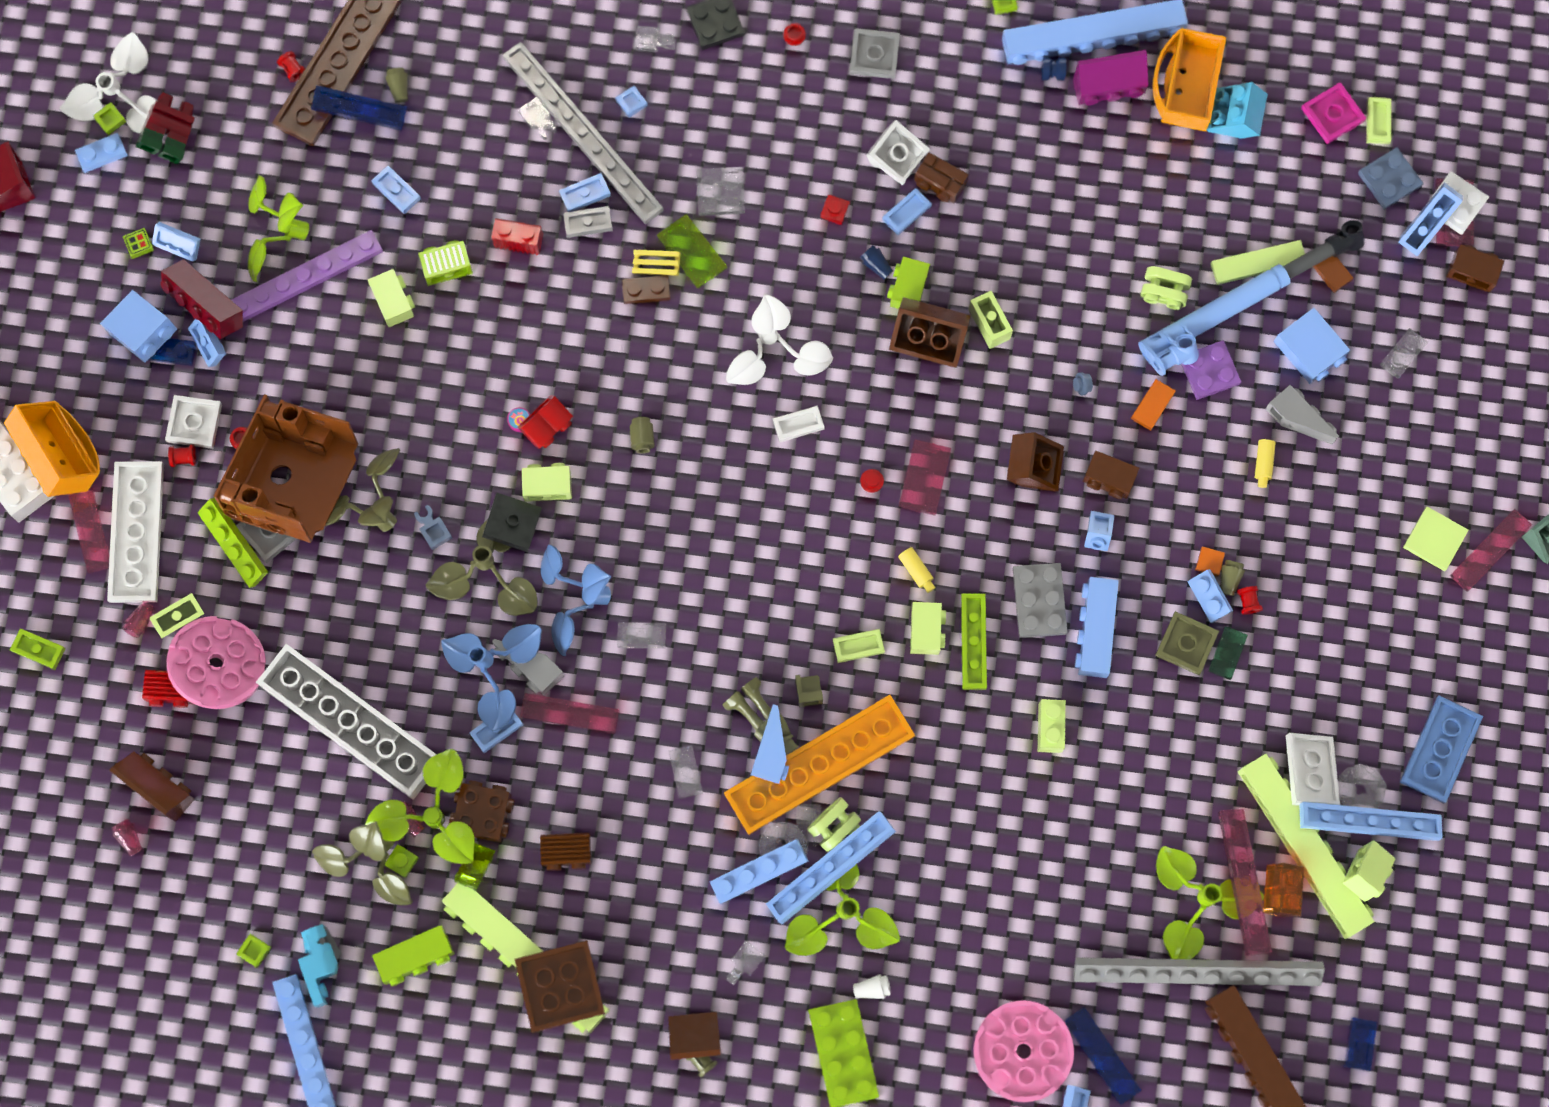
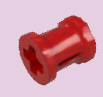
(291, 66)
(182, 455)
(1249, 600)

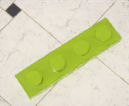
(233, 543)
(973, 641)

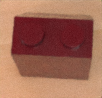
(14, 182)

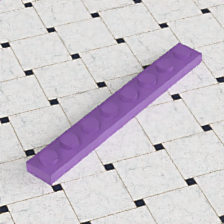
(308, 275)

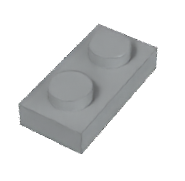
(587, 222)

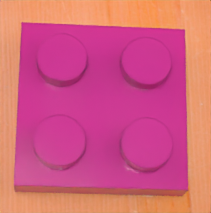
(1333, 113)

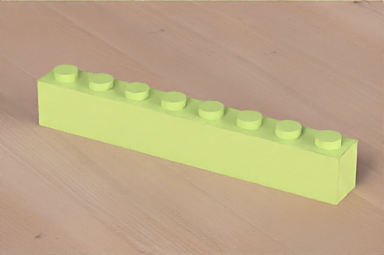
(1306, 846)
(498, 934)

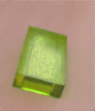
(473, 873)

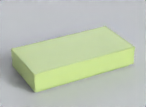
(1379, 120)
(858, 645)

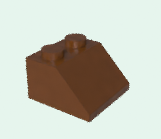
(1035, 462)

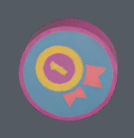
(516, 416)

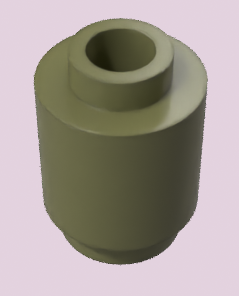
(641, 435)

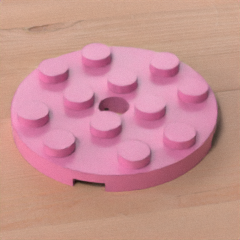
(210, 685)
(1049, 1047)

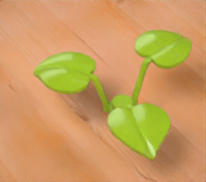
(286, 224)
(453, 843)
(1174, 870)
(875, 931)

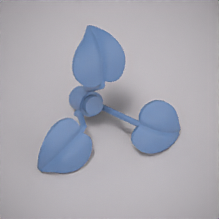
(593, 592)
(467, 651)

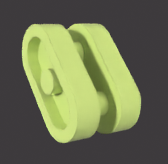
(1155, 294)
(847, 824)

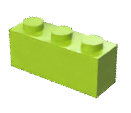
(413, 956)

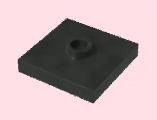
(512, 522)

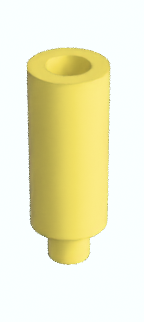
(1264, 462)
(917, 569)

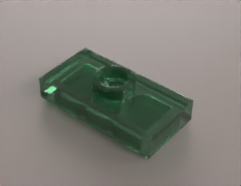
(1227, 653)

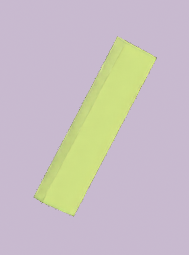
(1255, 262)

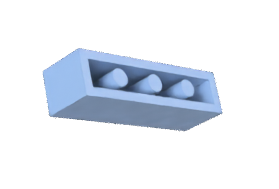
(1098, 627)

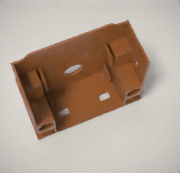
(319, 465)

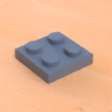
(1390, 178)

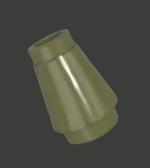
(398, 84)
(1231, 576)

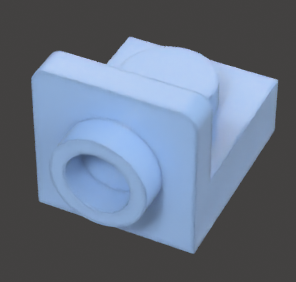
(1099, 531)

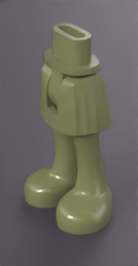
(738, 703)

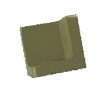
(808, 690)

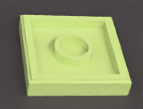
(1435, 538)

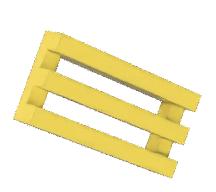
(650, 253)

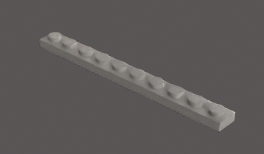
(583, 133)
(1198, 971)

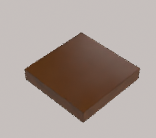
(694, 1035)

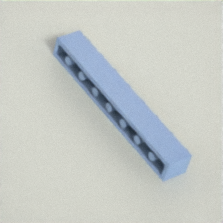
(1094, 32)

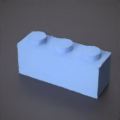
(1430, 219)

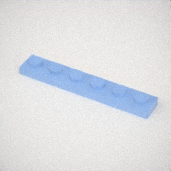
(1370, 821)
(830, 867)
(303, 1042)

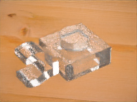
(650, 39)
(746, 960)

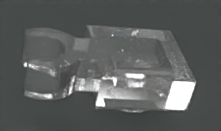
(536, 116)
(805, 816)

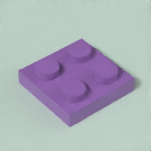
(1212, 371)

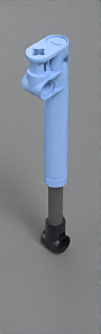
(1177, 341)

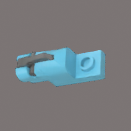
(320, 961)

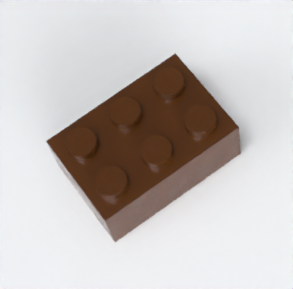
(929, 332)

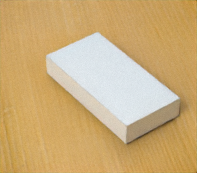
(798, 424)

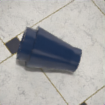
(876, 262)

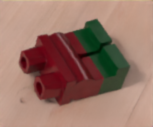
(169, 122)

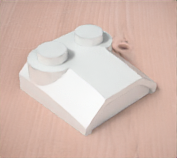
(897, 152)

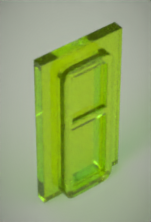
(697, 255)

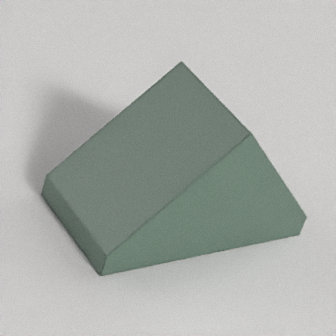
(1538, 539)

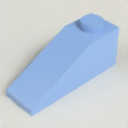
(771, 752)

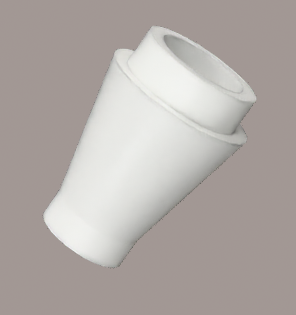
(873, 988)

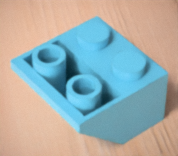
(1238, 110)

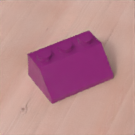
(1111, 77)

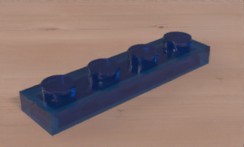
(358, 108)
(1102, 1056)

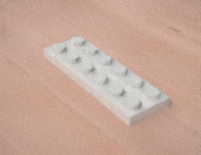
(135, 532)

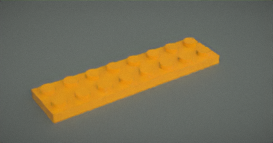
(821, 764)

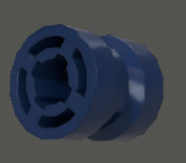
(1053, 69)

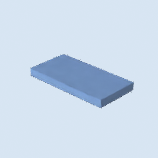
(1441, 749)

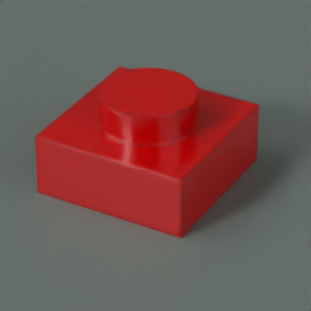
(835, 209)

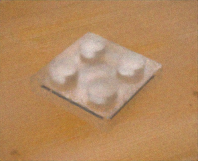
(720, 191)

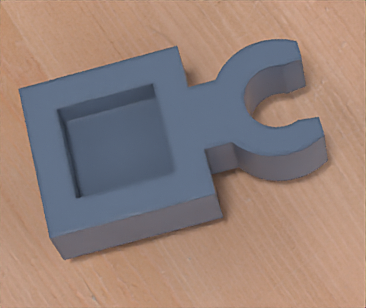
(433, 530)

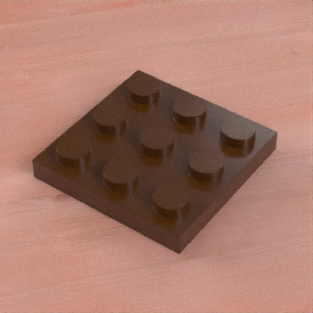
(559, 986)

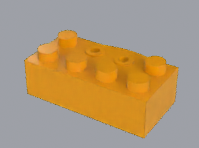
(1201, 59)
(54, 447)

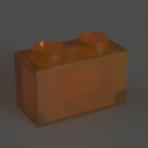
(1283, 890)

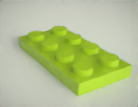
(843, 1053)

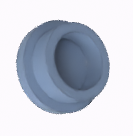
(1082, 383)

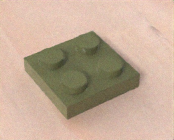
(1187, 643)

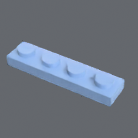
(759, 871)

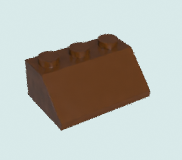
(153, 784)

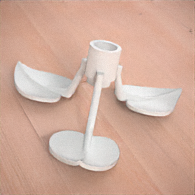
(84, 99)
(766, 320)

